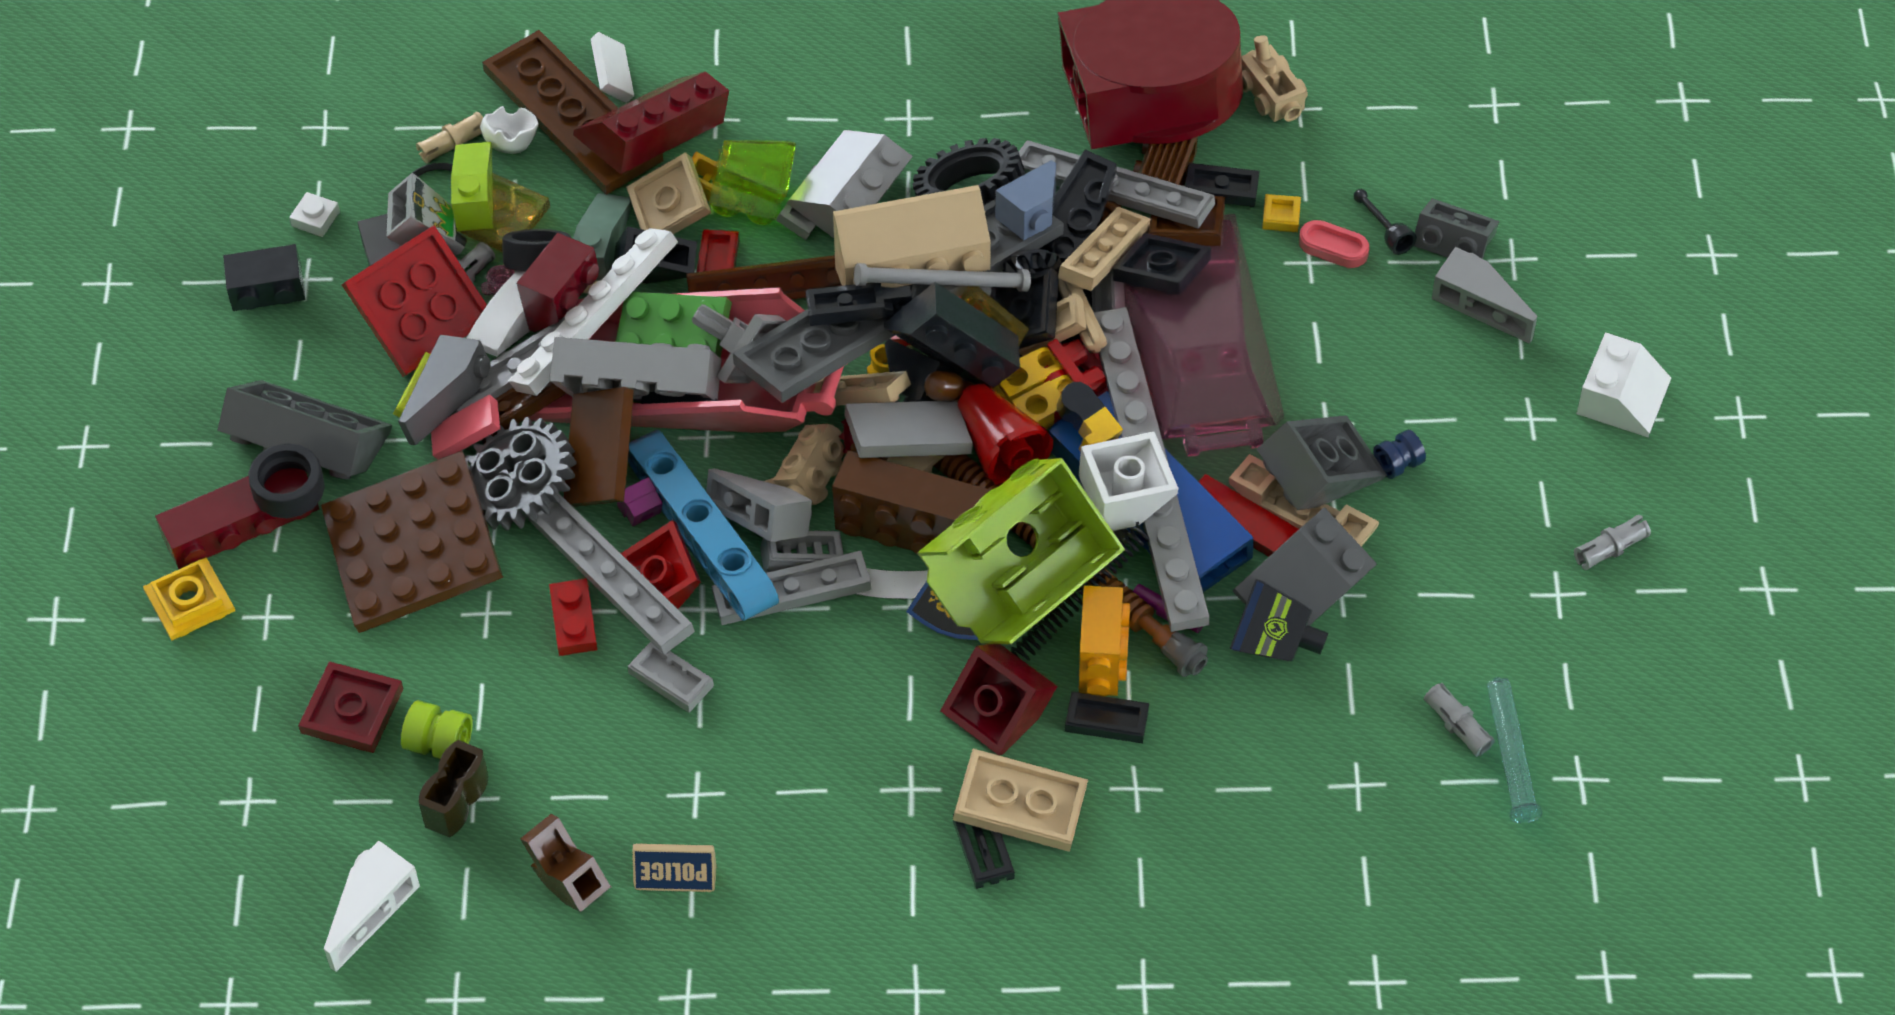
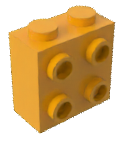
(1103, 640)

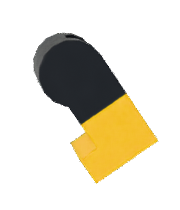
(1087, 414)

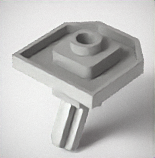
(734, 336)

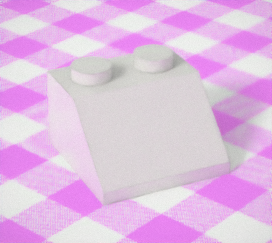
(1624, 386)
(1127, 479)

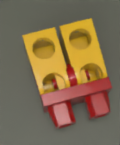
(1043, 377)

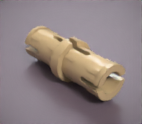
(449, 137)

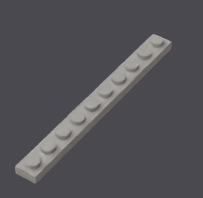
(1165, 528)

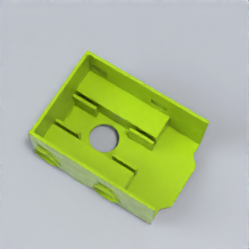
(1007, 593)

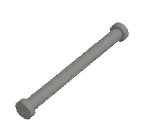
(1019, 280)

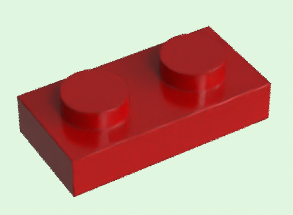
(573, 617)

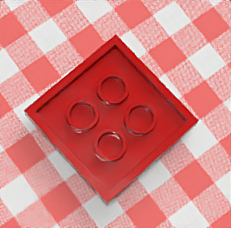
(416, 298)

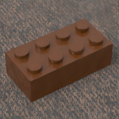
(897, 502)

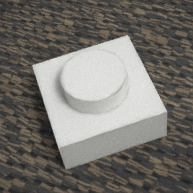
(314, 214)

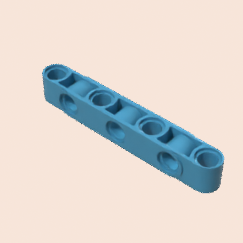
(703, 526)

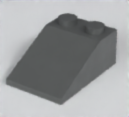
(1319, 460)
(1313, 565)

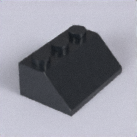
(957, 336)

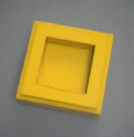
(1281, 213)

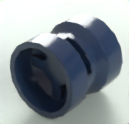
(1398, 454)

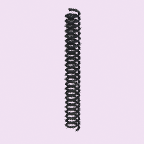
(1035, 633)

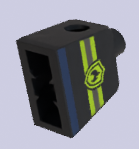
(1276, 625)

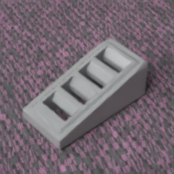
(776, 561)

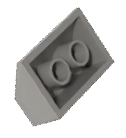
(849, 175)

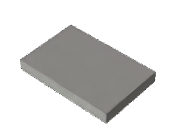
(908, 429)

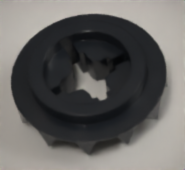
(1033, 260)

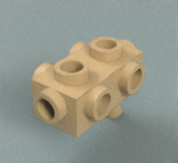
(1272, 82)
(812, 462)

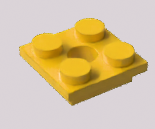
(185, 616)

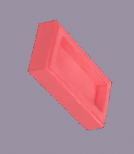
(466, 427)

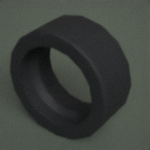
(524, 246)
(292, 503)

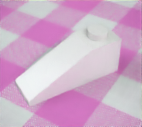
(372, 893)

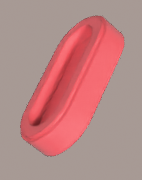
(1334, 244)

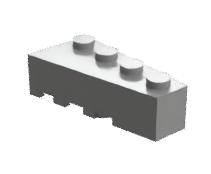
(645, 368)

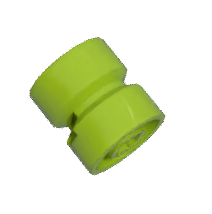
(430, 729)

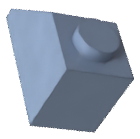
(1028, 201)

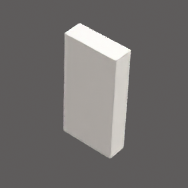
(612, 67)

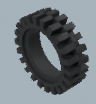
(968, 162)

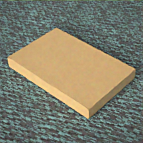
(1020, 800)

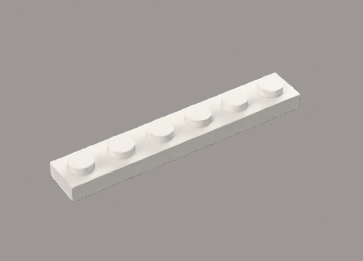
(597, 306)

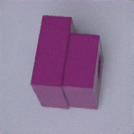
(640, 502)

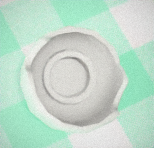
(509, 131)

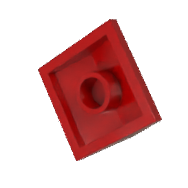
(665, 563)

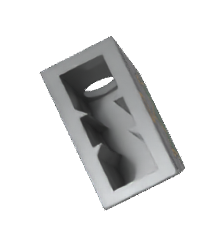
(416, 208)

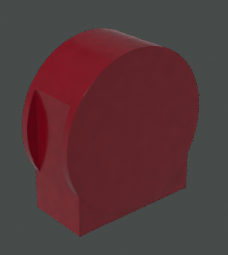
(1151, 69)

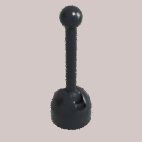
(1397, 236)

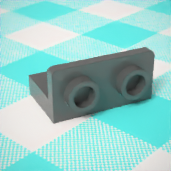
(1446, 226)

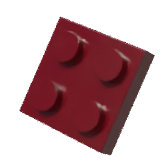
(351, 707)

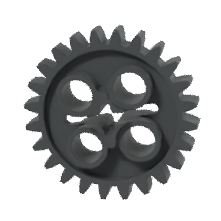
(521, 471)

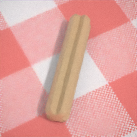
(1093, 336)

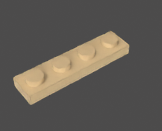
(1103, 249)

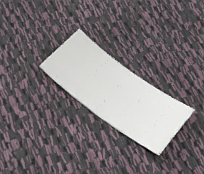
(895, 583)

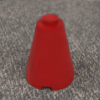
(1001, 433)

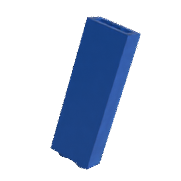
(1214, 534)

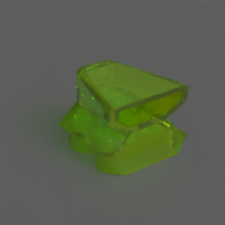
(752, 178)

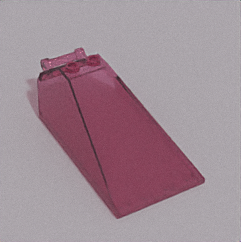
(1208, 354)

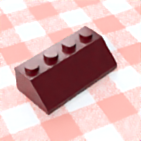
(656, 121)

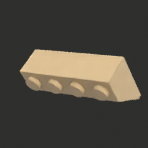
(914, 233)

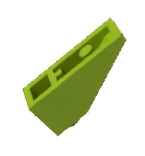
(472, 186)

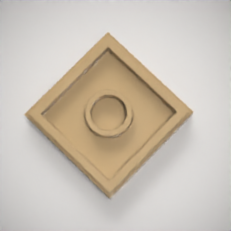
(669, 196)

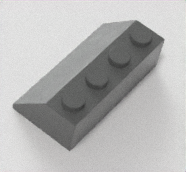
(276, 416)

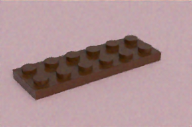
(561, 99)

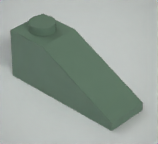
(603, 227)

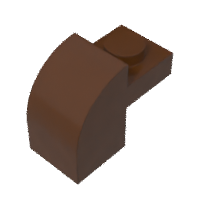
(563, 867)

